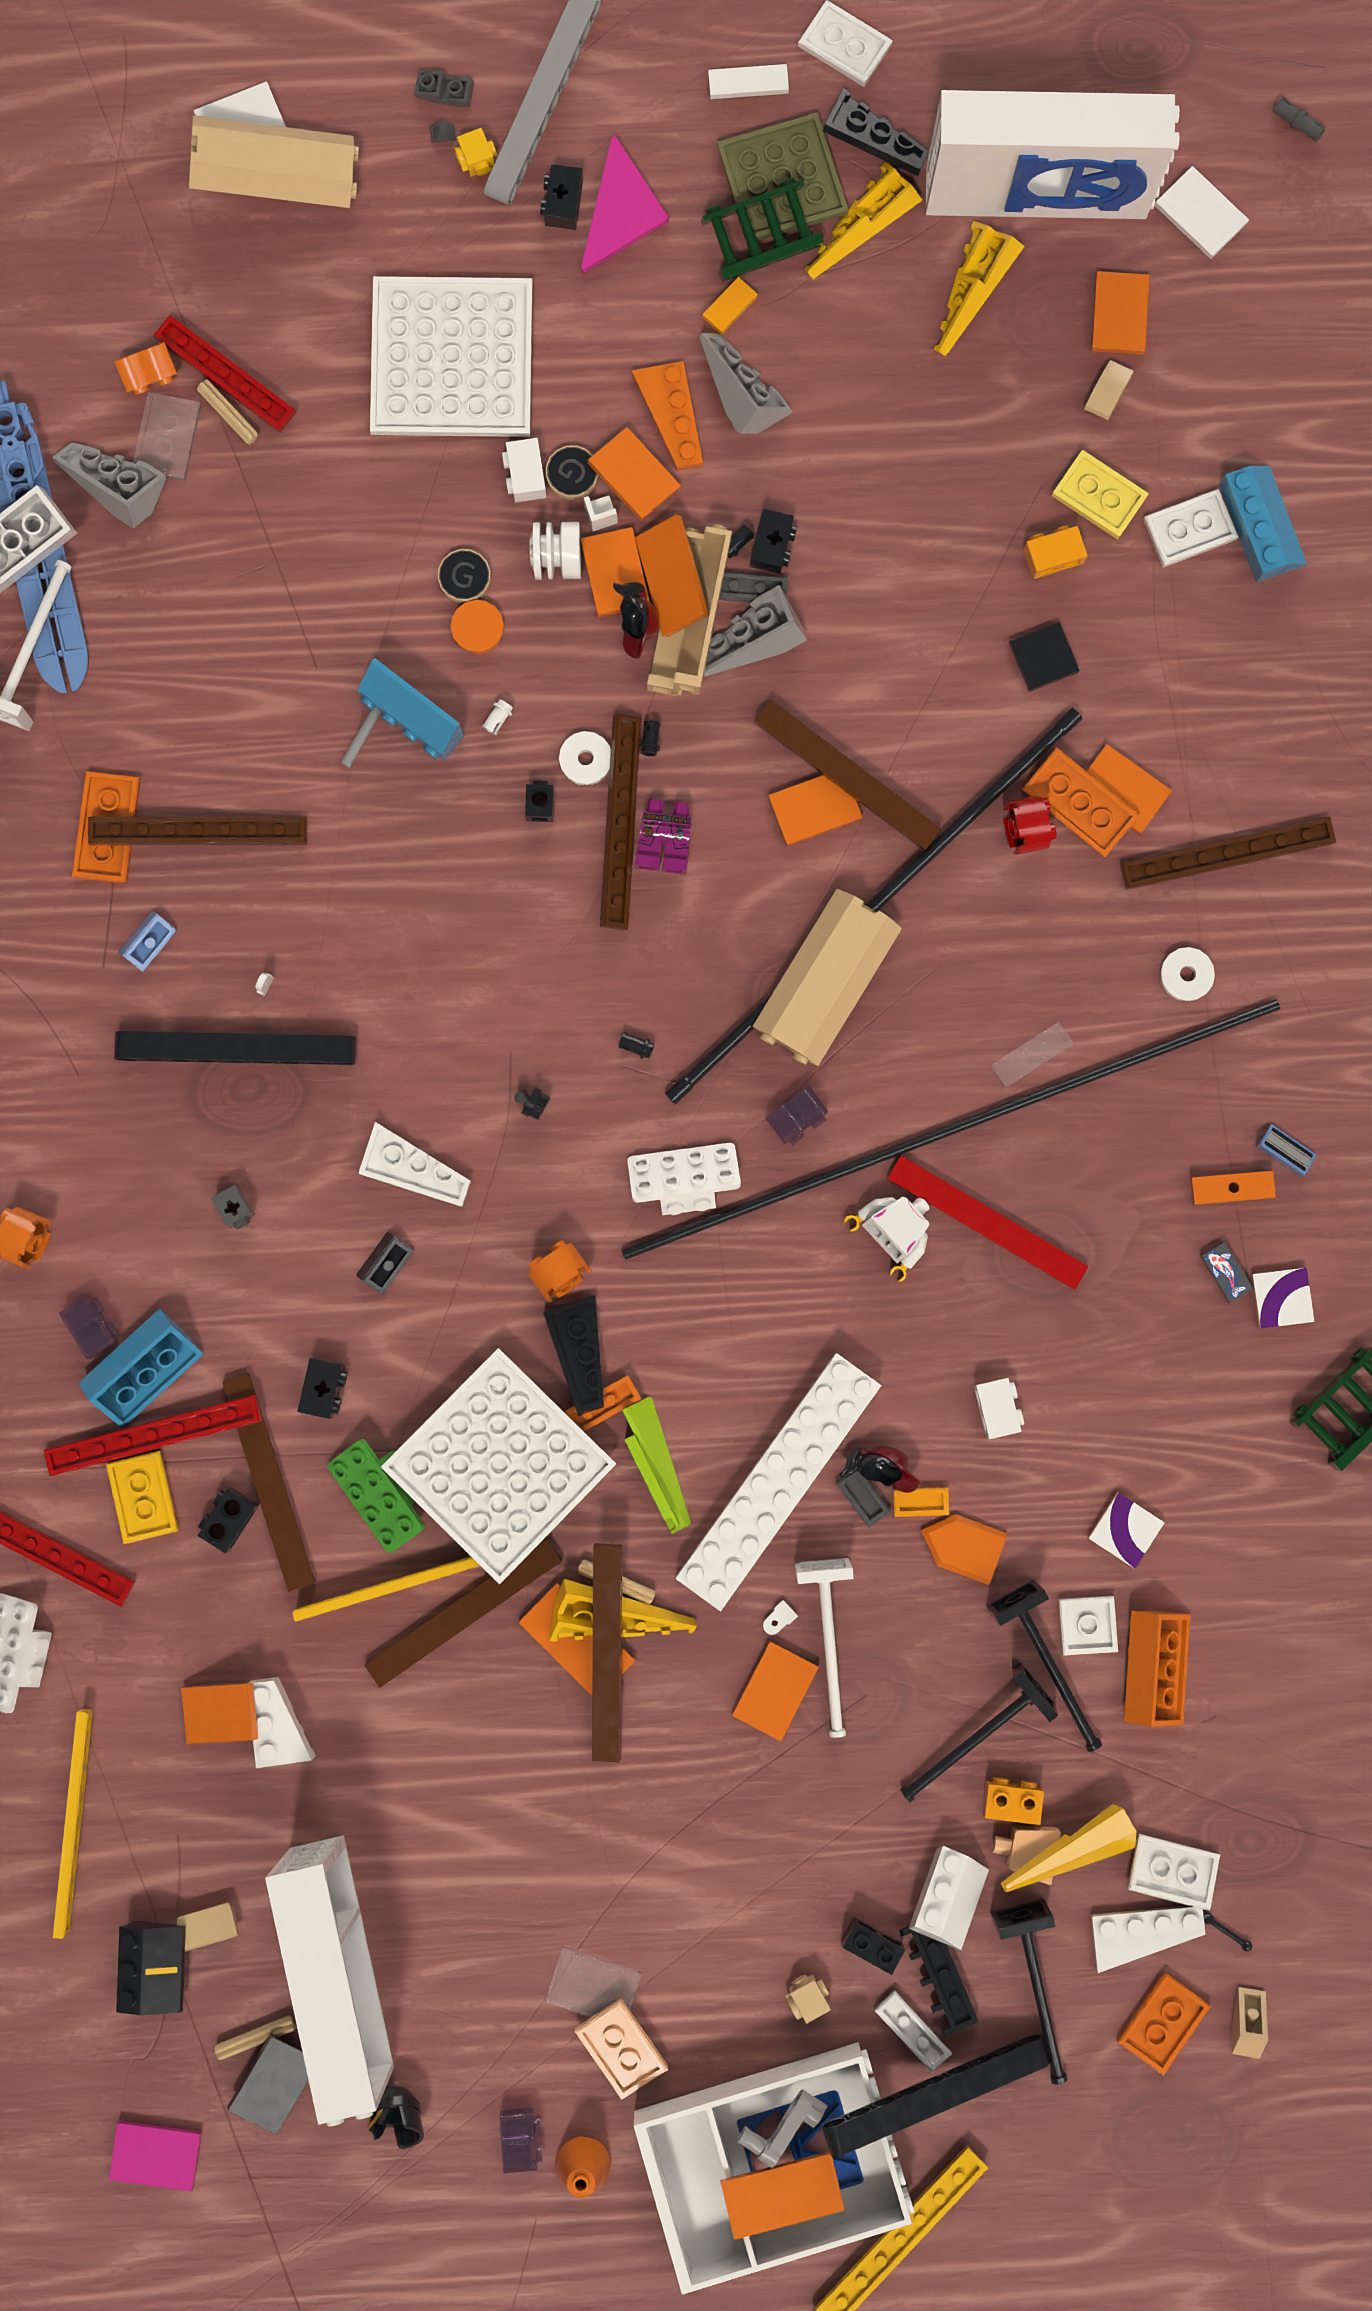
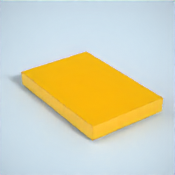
(142, 1497)

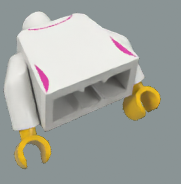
(897, 1228)

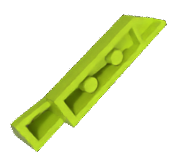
(655, 1463)

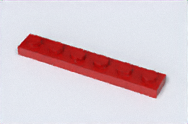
(225, 374)

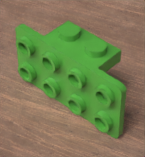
(376, 1495)

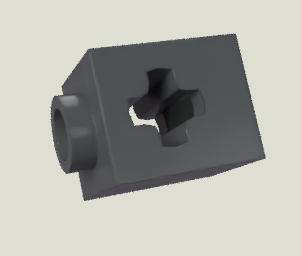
(224, 1199)

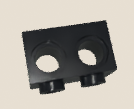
(232, 1523)
(872, 1945)

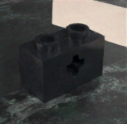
(564, 211)
(771, 526)
(316, 1374)

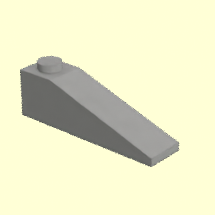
(743, 396)
(119, 485)
(760, 633)

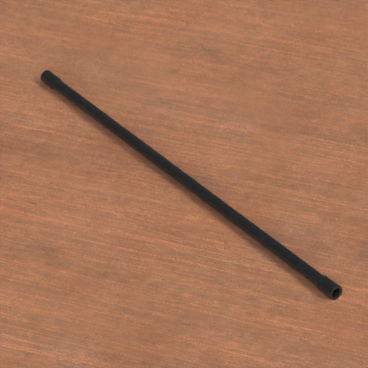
(1060, 729)

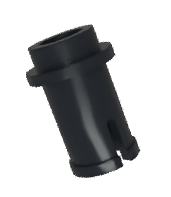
(739, 540)
(649, 745)
(636, 1045)

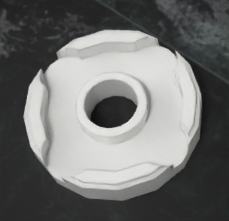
(581, 743)
(1198, 963)

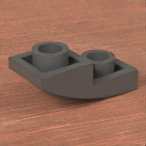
(444, 89)

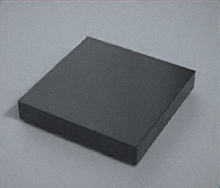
(1044, 657)

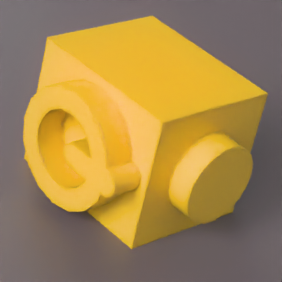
(475, 153)

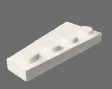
(405, 1166)
(1138, 1933)

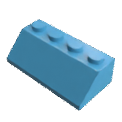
(1262, 522)
(409, 710)
(140, 1368)

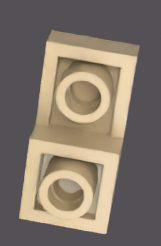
(1109, 390)

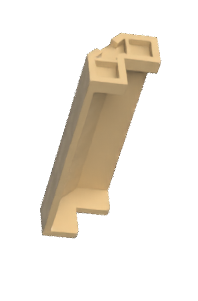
(272, 162)
(683, 656)
(827, 978)

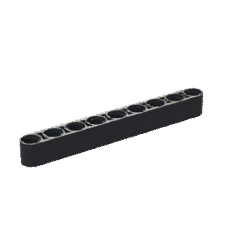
(235, 1048)
(935, 2095)

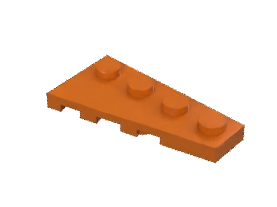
(670, 404)

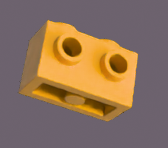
(1055, 551)
(1013, 1801)

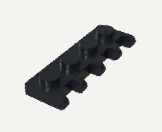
(945, 1981)

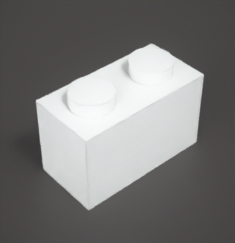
(525, 470)
(998, 1408)

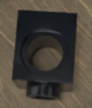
(539, 813)

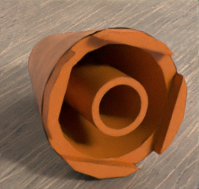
(583, 2166)

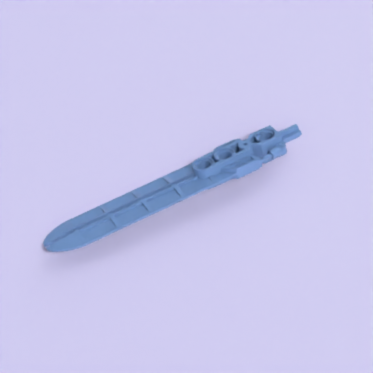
(29, 456)

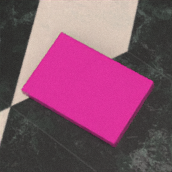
(155, 2155)

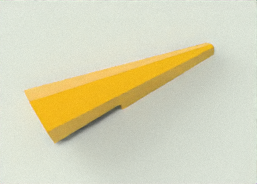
(882, 204)
(985, 264)
(574, 1615)
(1098, 1839)

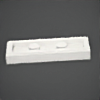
(748, 81)
(913, 2031)

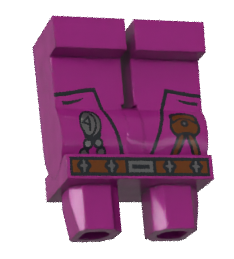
(667, 830)

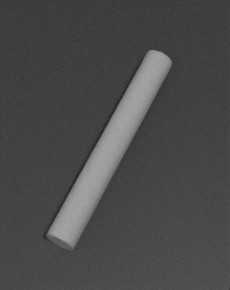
(360, 738)

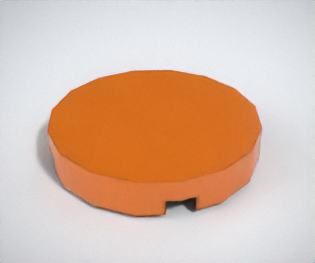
(477, 626)

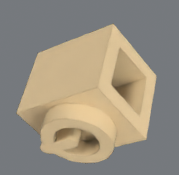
(808, 1998)

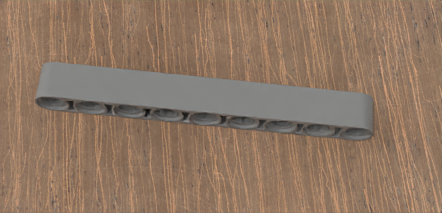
(541, 100)

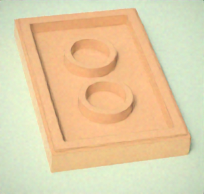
(621, 2048)

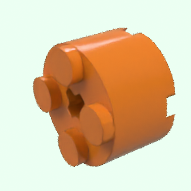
(23, 1237)
(558, 1271)

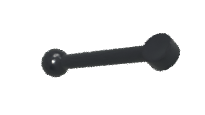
(1246, 1945)

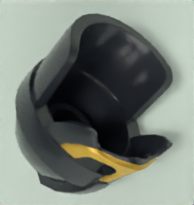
(402, 2112)

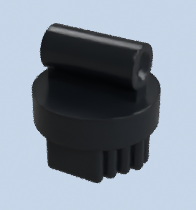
(534, 1103)

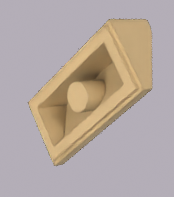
(209, 1926)

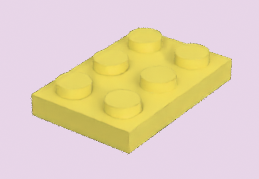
(1100, 494)

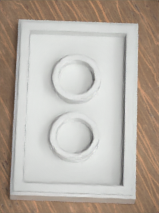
(845, 43)
(249, 105)
(1201, 212)
(1190, 528)
(1173, 1872)

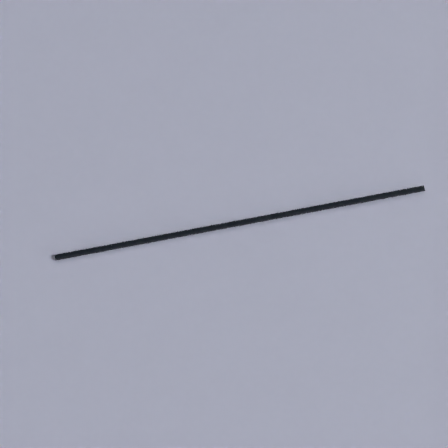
(950, 1129)

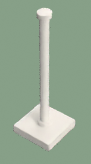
(11, 712)
(823, 1573)

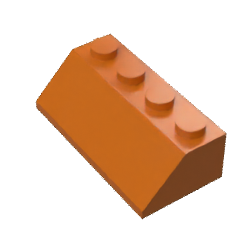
(1157, 1668)

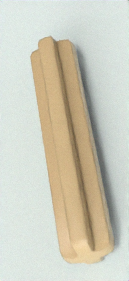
(227, 412)
(629, 1587)
(254, 2037)

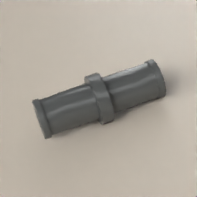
(1299, 119)

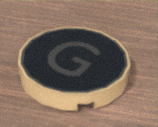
(570, 473)
(464, 575)

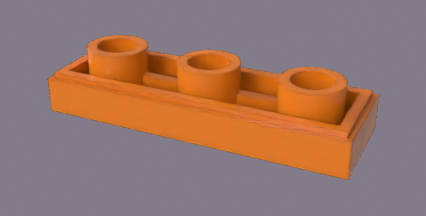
(1248, 1187)

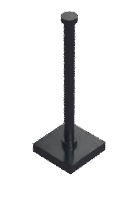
(1018, 1604)
(1031, 1694)
(1022, 1921)

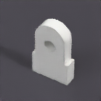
(264, 983)
(782, 1614)

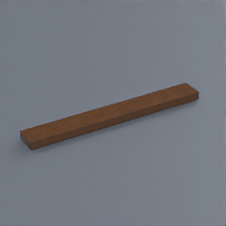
(847, 775)
(620, 822)
(197, 830)
(1228, 853)
(272, 1492)
(460, 1615)
(607, 1652)

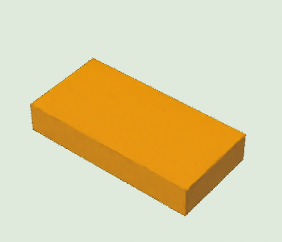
(730, 305)
(921, 1502)

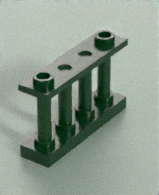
(781, 249)
(1361, 1435)

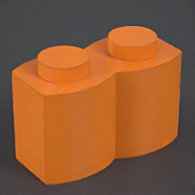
(146, 367)

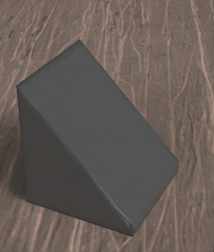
(442, 132)

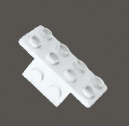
(684, 1177)
(21, 1649)

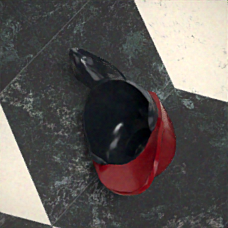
(638, 616)
(882, 1465)

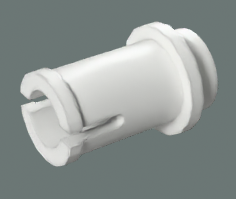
(497, 716)

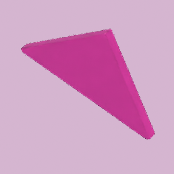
(623, 210)

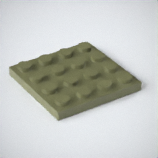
(774, 154)

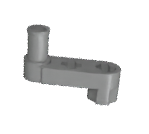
(803, 2108)

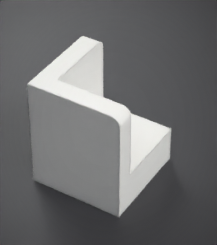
(600, 512)

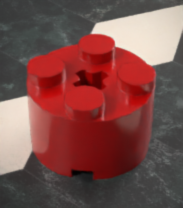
(1028, 824)

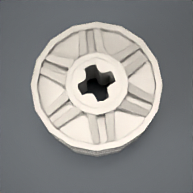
(556, 550)

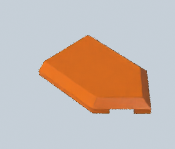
(965, 1547)

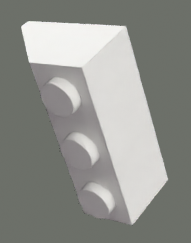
(949, 1897)

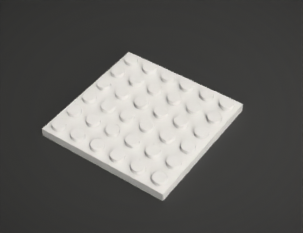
(451, 356)
(498, 1465)

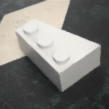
(279, 1731)

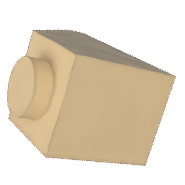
(1249, 2023)

